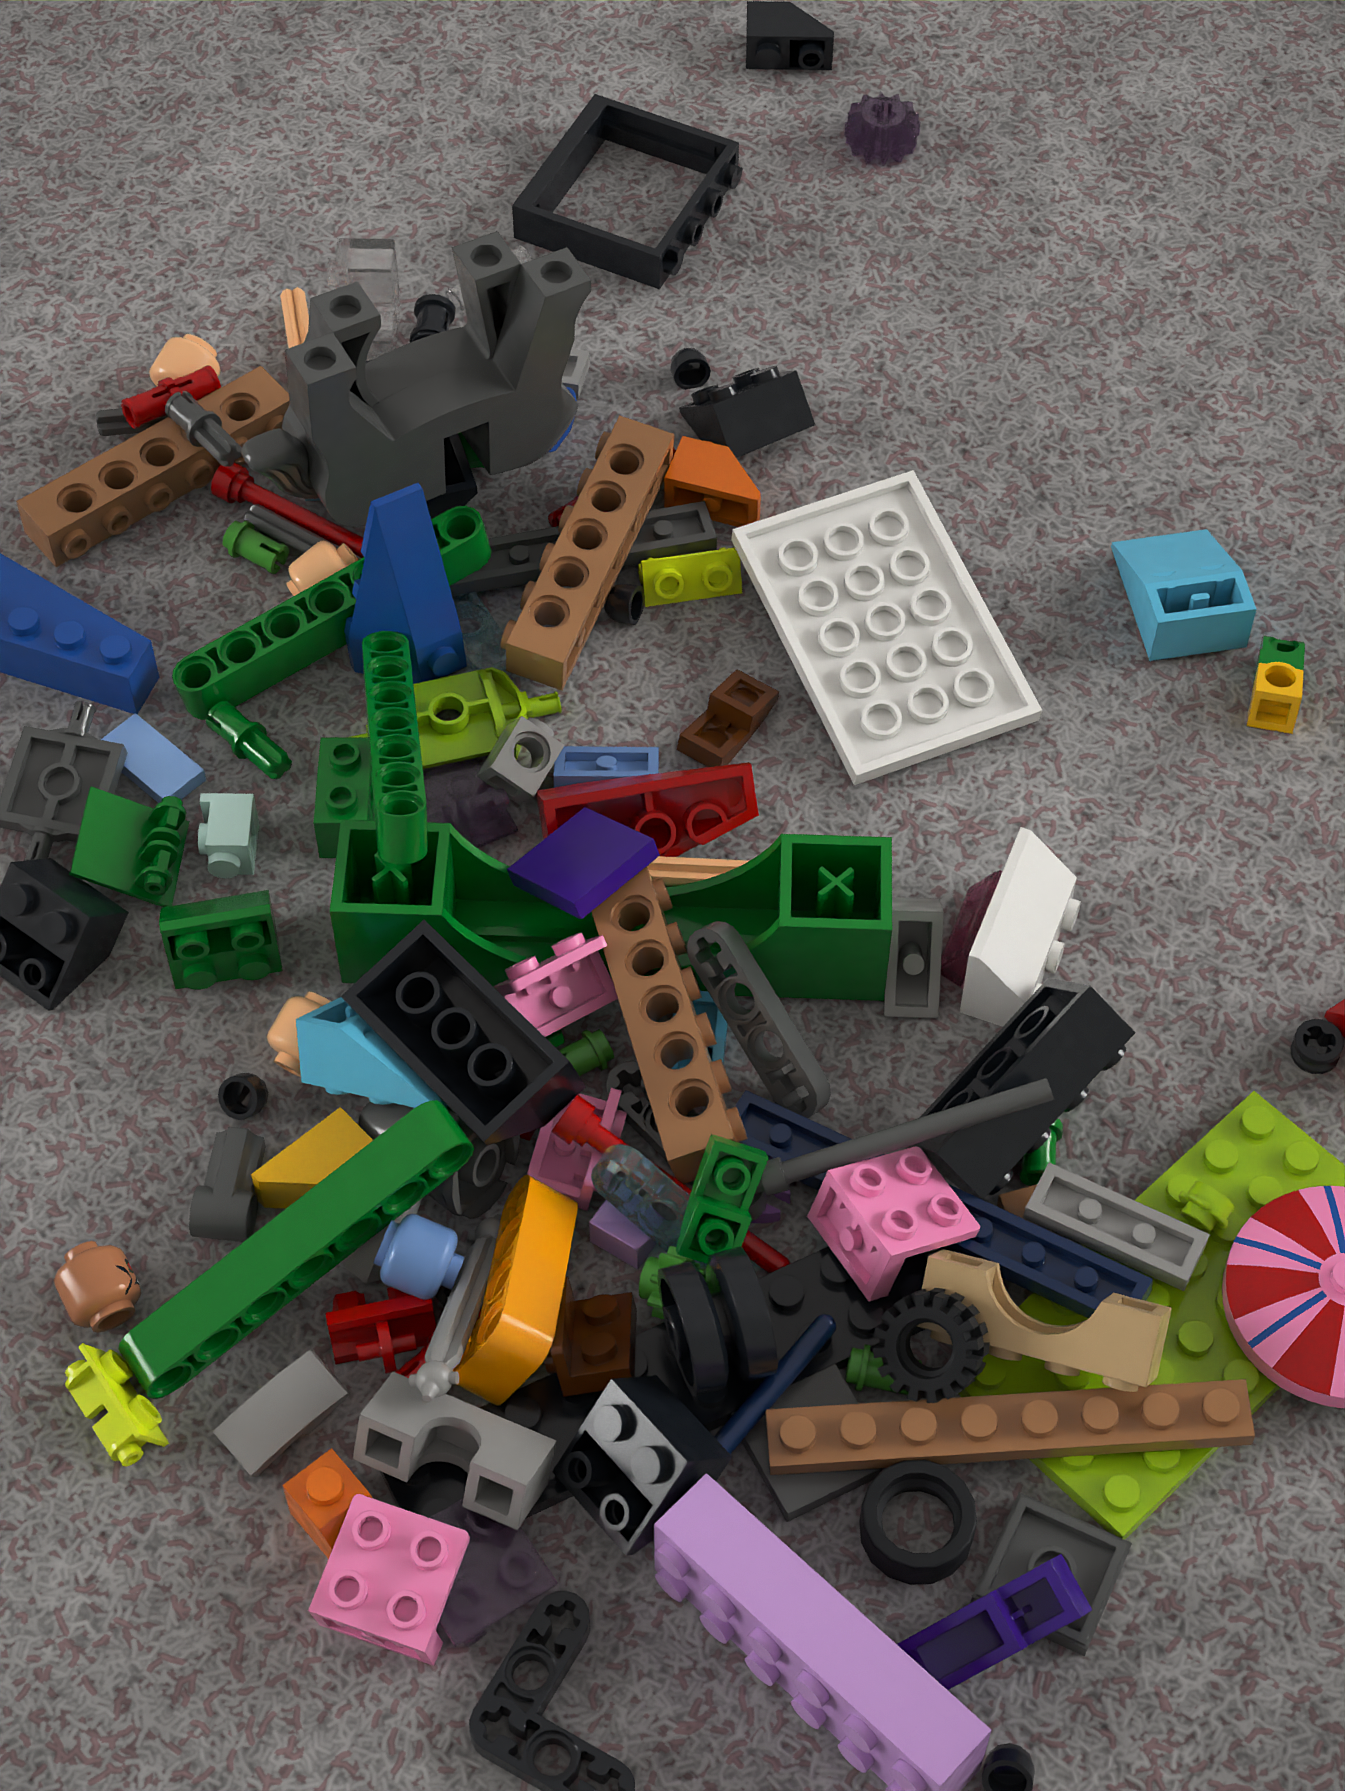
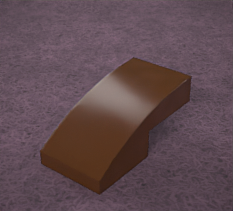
(730, 720)

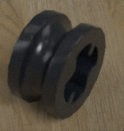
(1307, 1056)

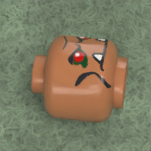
(97, 1286)

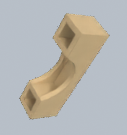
(1117, 1341)

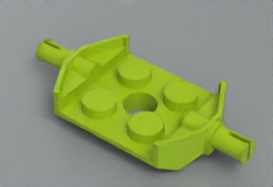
(487, 706)

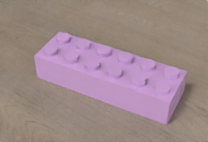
(815, 1645)

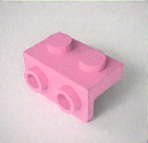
(562, 986)
(570, 1166)

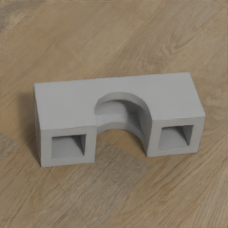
(503, 1460)

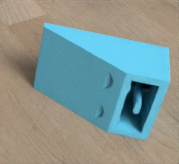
(1185, 594)
(350, 1057)

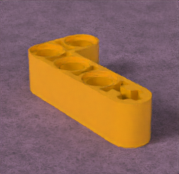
(520, 1292)

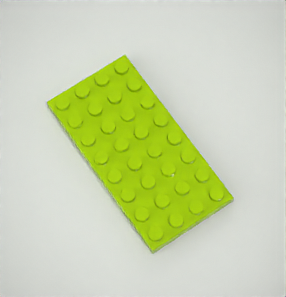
(1250, 1160)

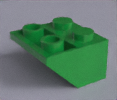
(220, 940)

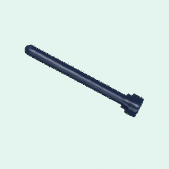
(774, 1385)

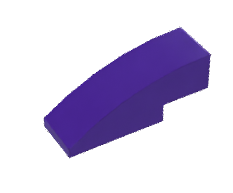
(999, 1624)

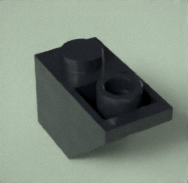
(786, 38)

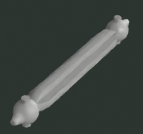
(459, 1315)

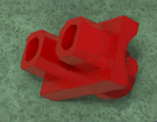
(378, 1328)

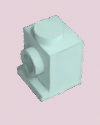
(228, 833)

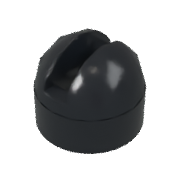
(690, 368)
(625, 603)
(234, 1091)
(1008, 1769)

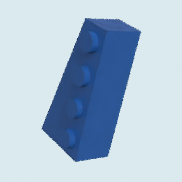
(69, 644)

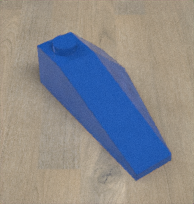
(405, 587)

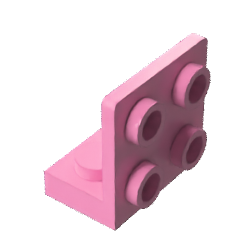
(885, 1212)
(390, 1578)

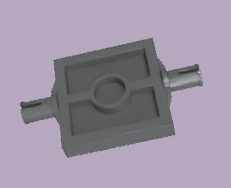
(53, 777)

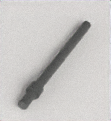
(780, 1174)

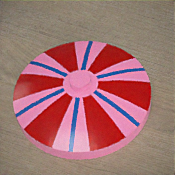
(1289, 1292)

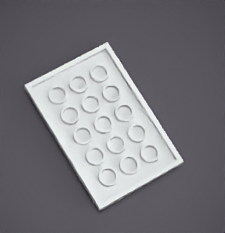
(885, 627)

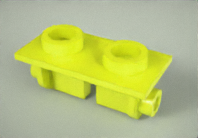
(690, 576)
(130, 1417)

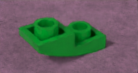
(721, 1199)

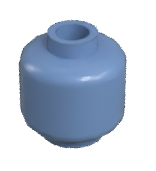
(418, 1257)

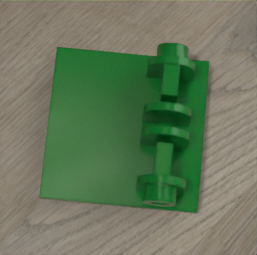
(131, 846)

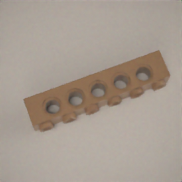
(144, 472)
(552, 652)
(663, 1044)

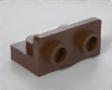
(593, 1341)

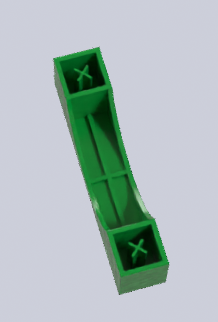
(804, 907)

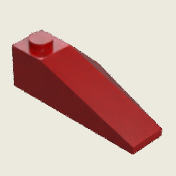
(670, 807)

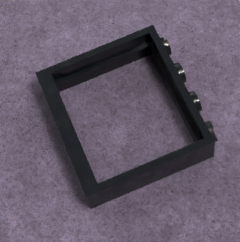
(646, 133)

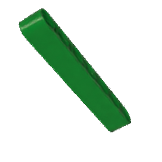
(307, 625)
(394, 749)
(295, 1249)

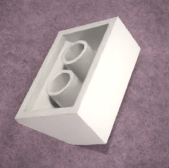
(1019, 932)

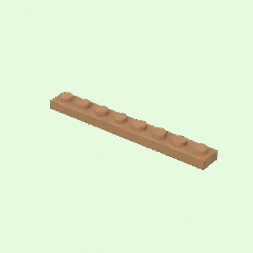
(1009, 1427)

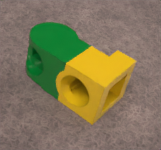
(1277, 685)

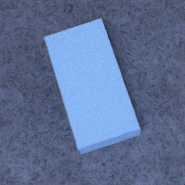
(154, 761)

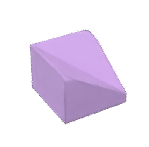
(619, 1235)

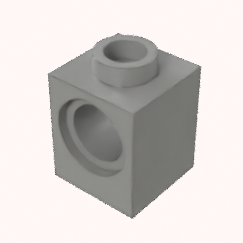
(503, 770)

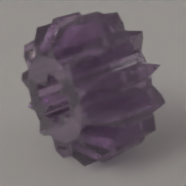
(882, 128)

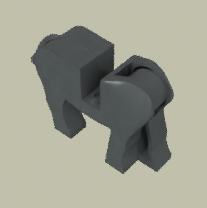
(383, 423)

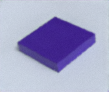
(583, 862)

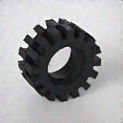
(906, 1370)

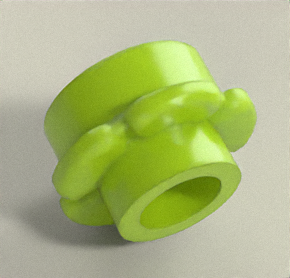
(1206, 1207)

